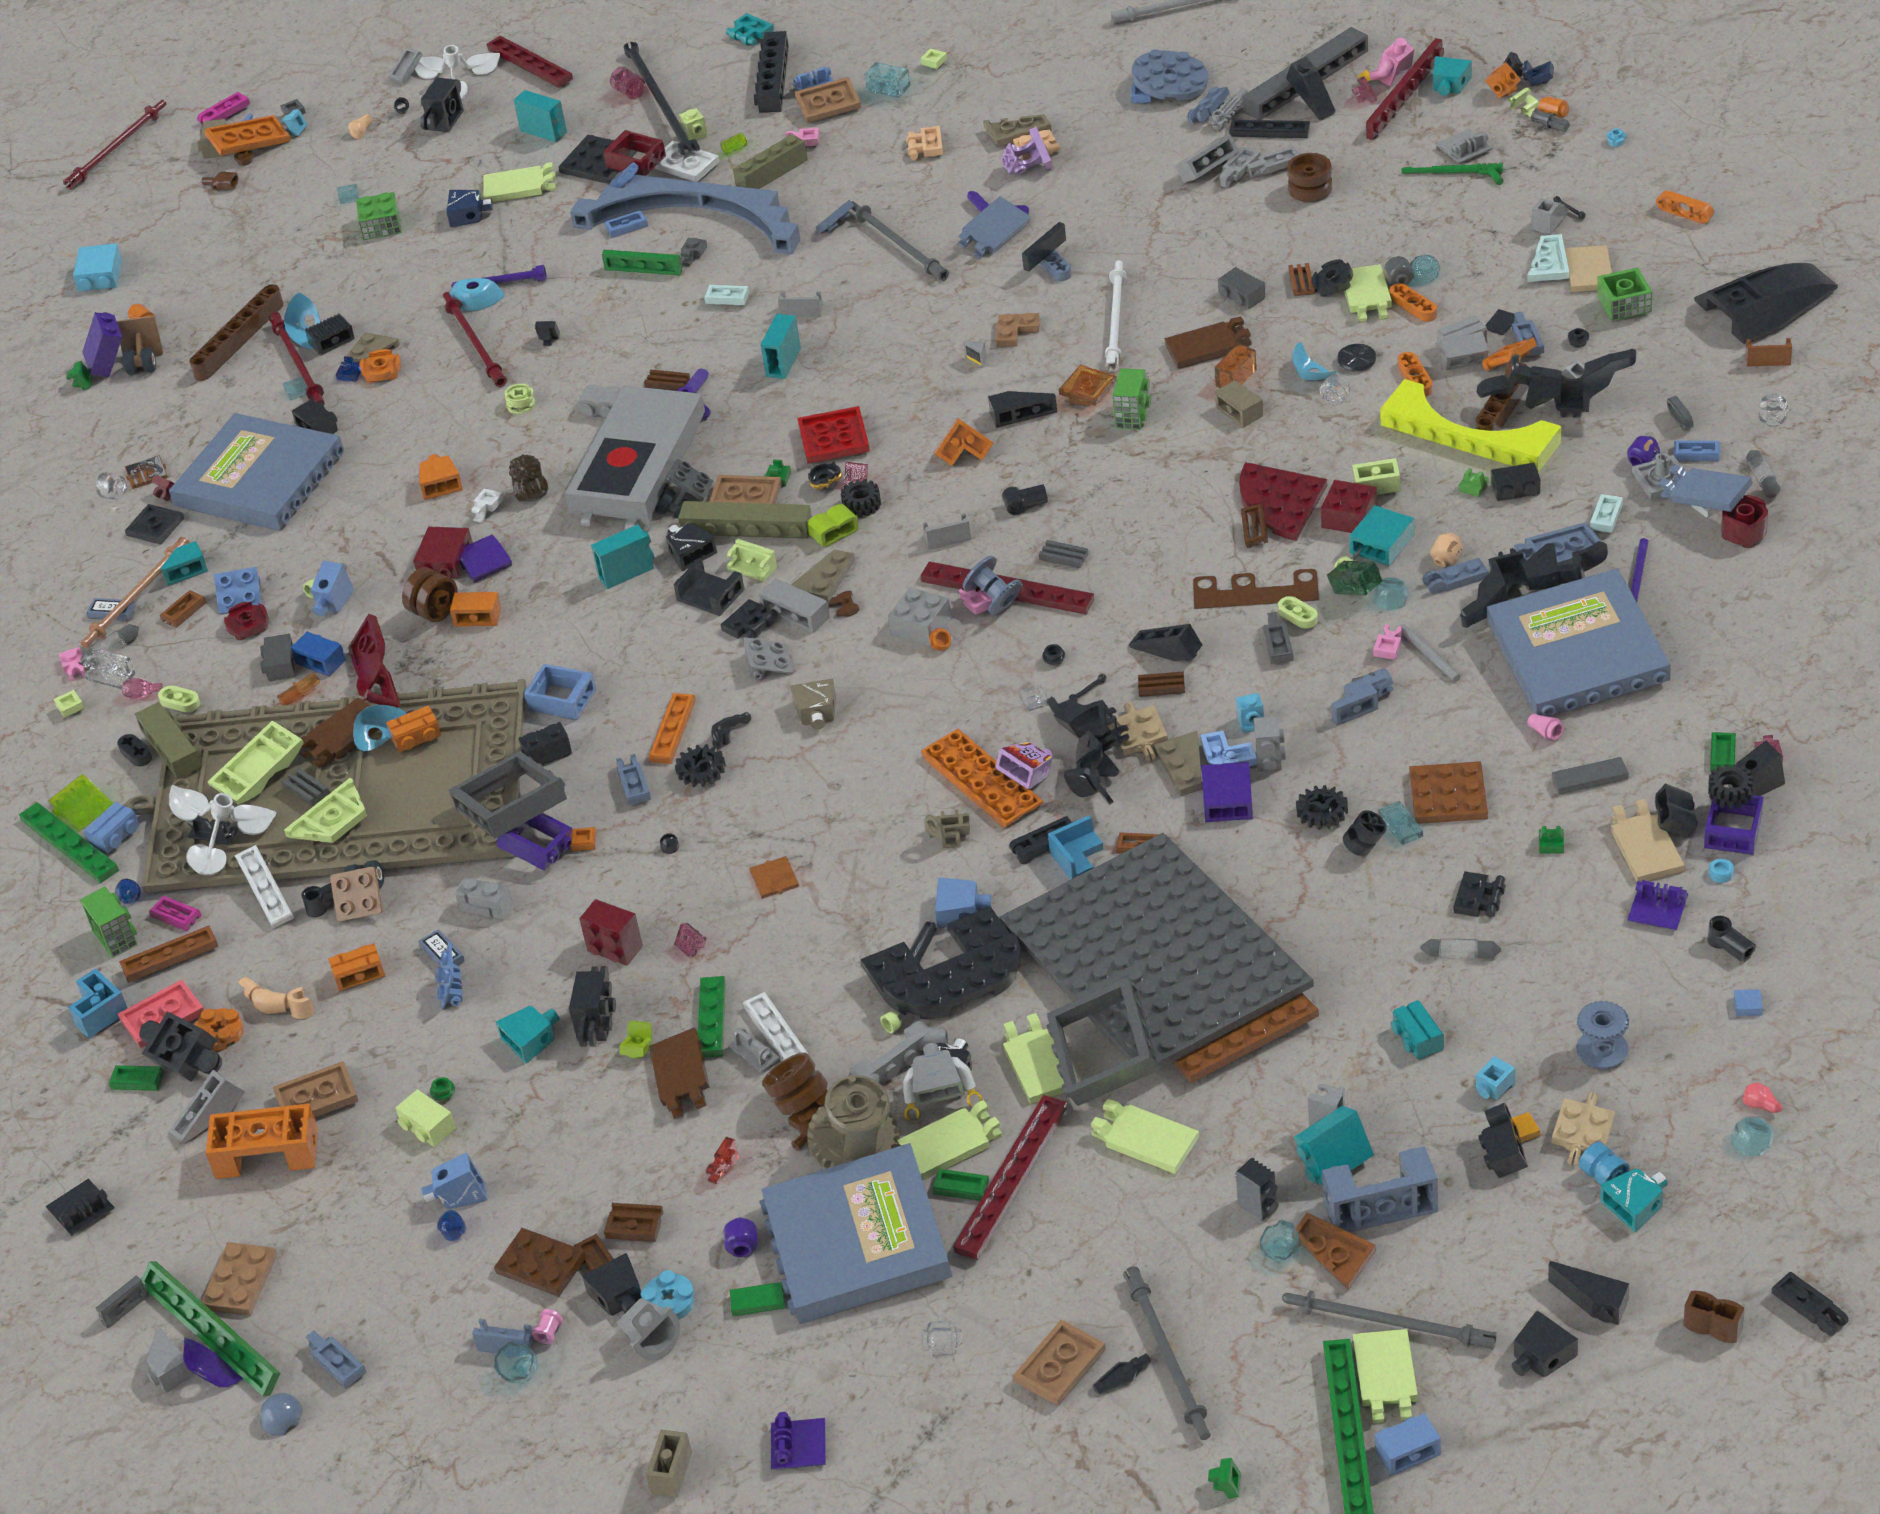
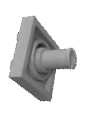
(1652, 472)

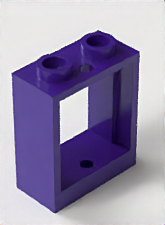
(1731, 838)
(532, 852)

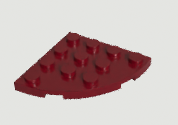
(1286, 497)

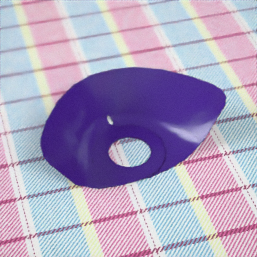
(208, 1364)

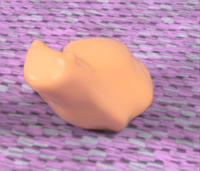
(358, 127)

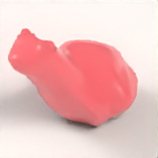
(1760, 1096)

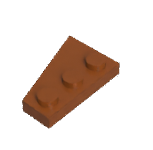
(1335, 1248)

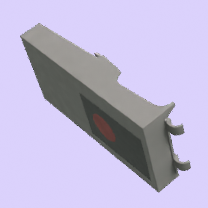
(634, 454)

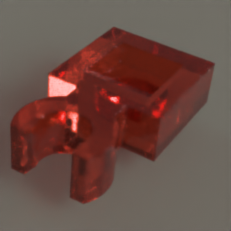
(725, 1158)

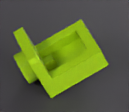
(638, 1039)

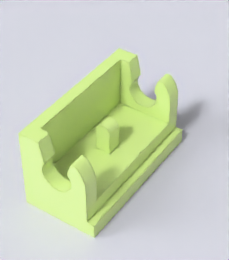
(751, 560)

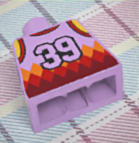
(1024, 763)

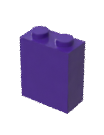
(102, 344)
(1227, 792)

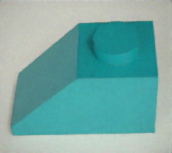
(184, 564)

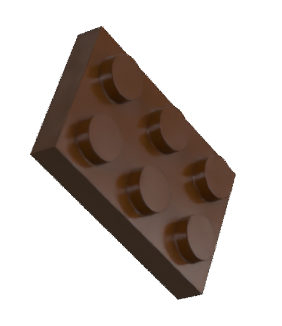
(540, 1262)

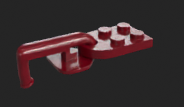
(367, 655)

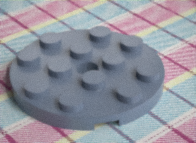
(1169, 75)

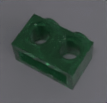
(1354, 577)

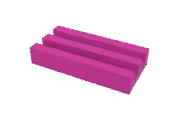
(172, 916)

